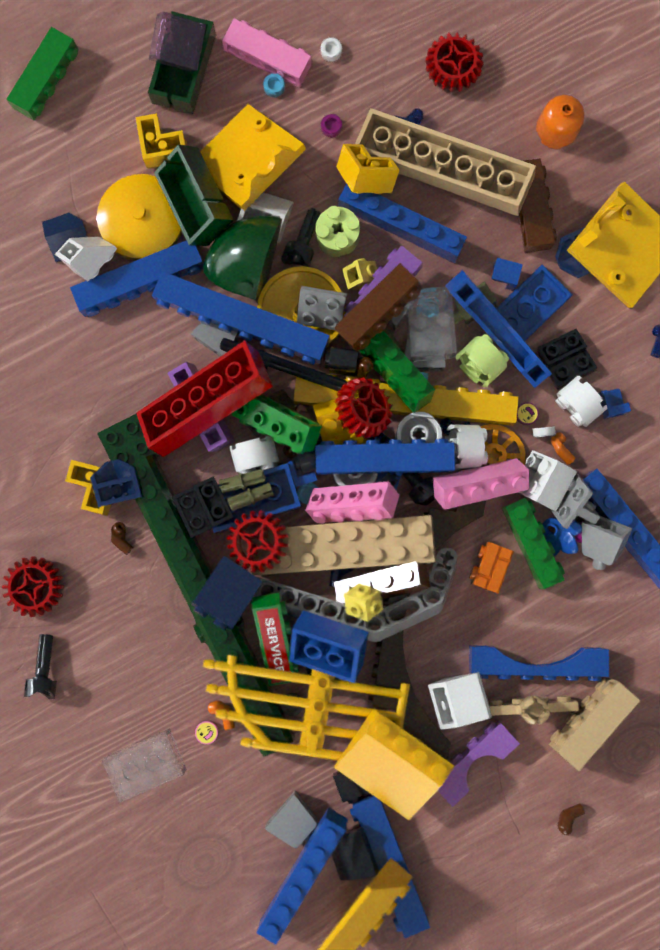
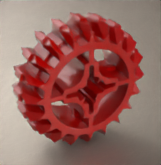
(468, 56)
(357, 411)
(239, 534)
(35, 594)

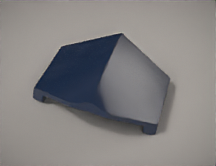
(60, 229)
(565, 260)
(115, 483)

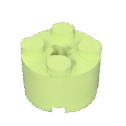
(337, 219)
(482, 360)

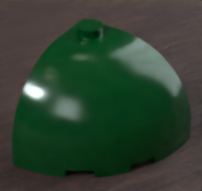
(243, 255)

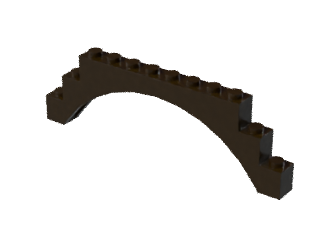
(391, 662)

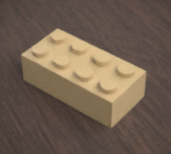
(593, 722)

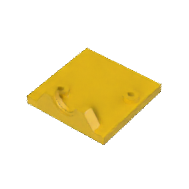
(249, 156)
(621, 245)

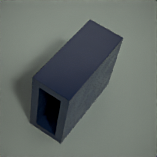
(226, 594)

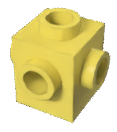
(359, 273)
(363, 602)

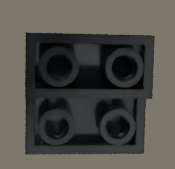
(566, 358)
(202, 507)
(354, 856)

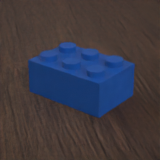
(328, 646)

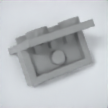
(320, 307)
(576, 503)

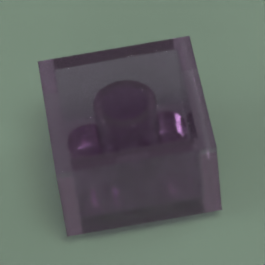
(177, 41)

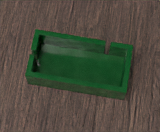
(180, 87)
(193, 196)

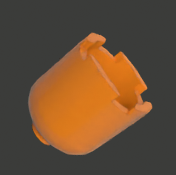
(560, 121)

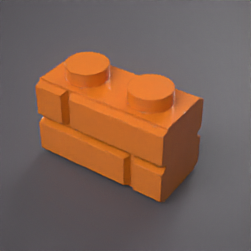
(491, 567)

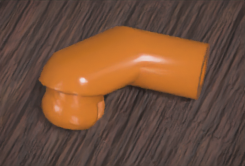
(557, 443)
(218, 705)

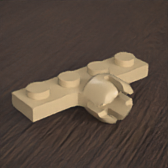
(533, 708)

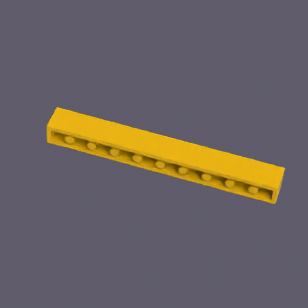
(449, 404)

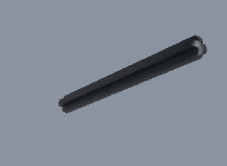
(291, 367)

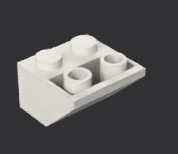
(269, 206)
(86, 255)
(547, 480)
(459, 700)

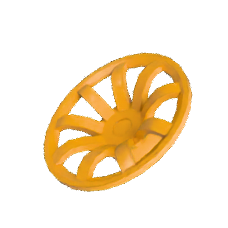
(497, 452)

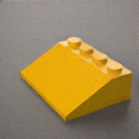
(393, 765)
(369, 909)

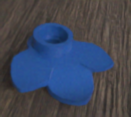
(562, 538)

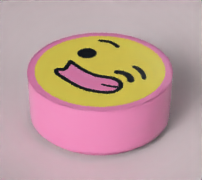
(206, 732)

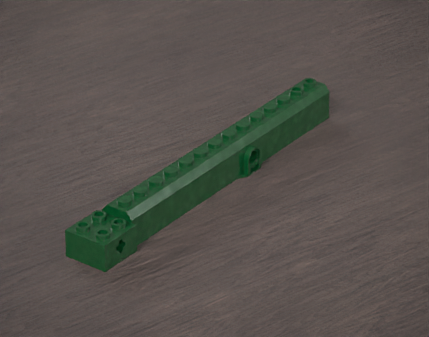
(188, 564)

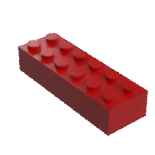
(204, 399)

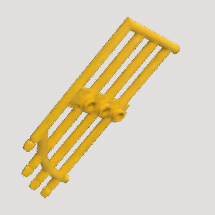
(316, 707)

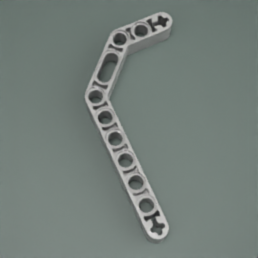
(387, 626)

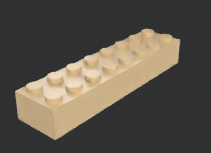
(448, 162)
(353, 545)

